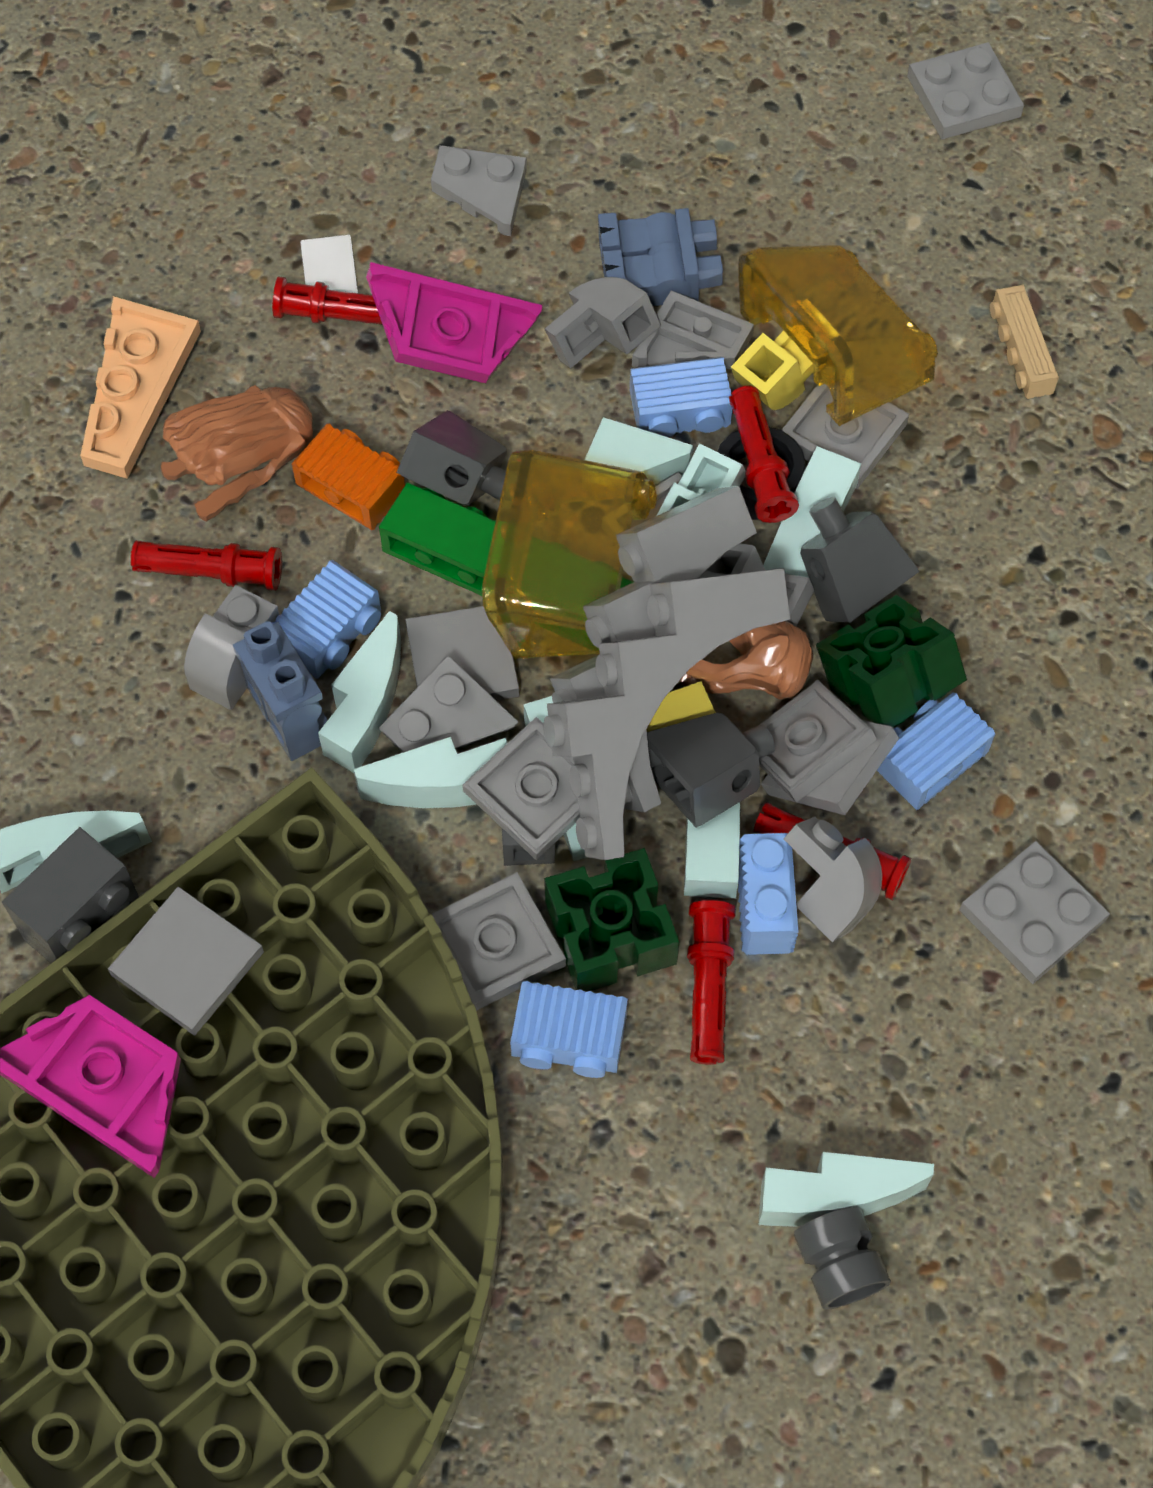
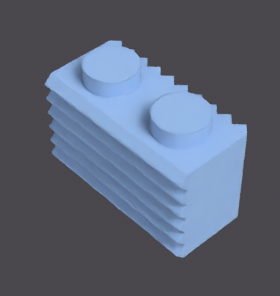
(681, 397)
(330, 617)
(936, 749)
(767, 894)
(568, 1029)

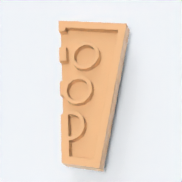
(136, 376)

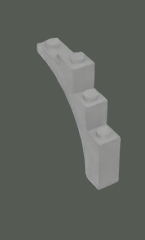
(660, 550)
(636, 677)

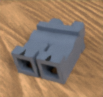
(661, 253)
(282, 688)

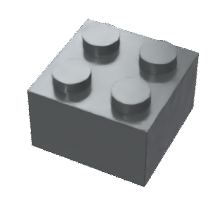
(69, 895)

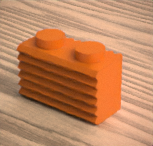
(349, 475)

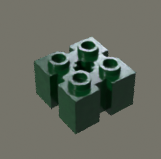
(891, 662)
(628, 895)

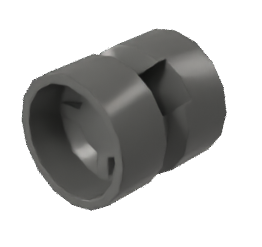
(841, 1256)

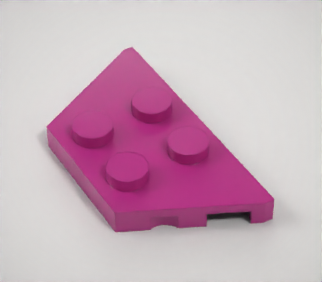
(447, 323)
(99, 1077)

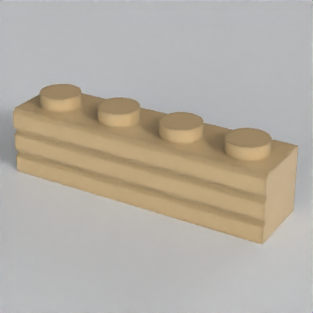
(1024, 342)

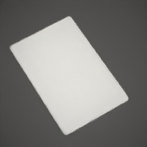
(330, 262)

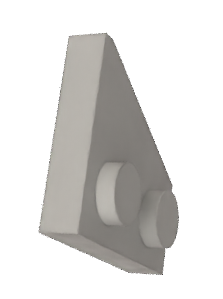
(481, 183)
(693, 333)
(444, 707)

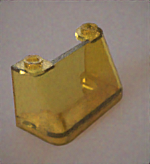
(840, 321)
(558, 548)

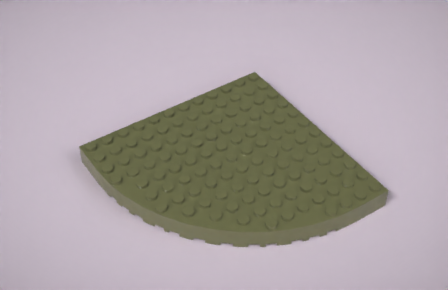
(321, 1203)

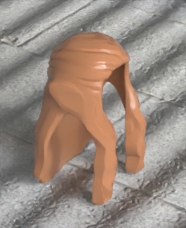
(236, 436)
(773, 661)

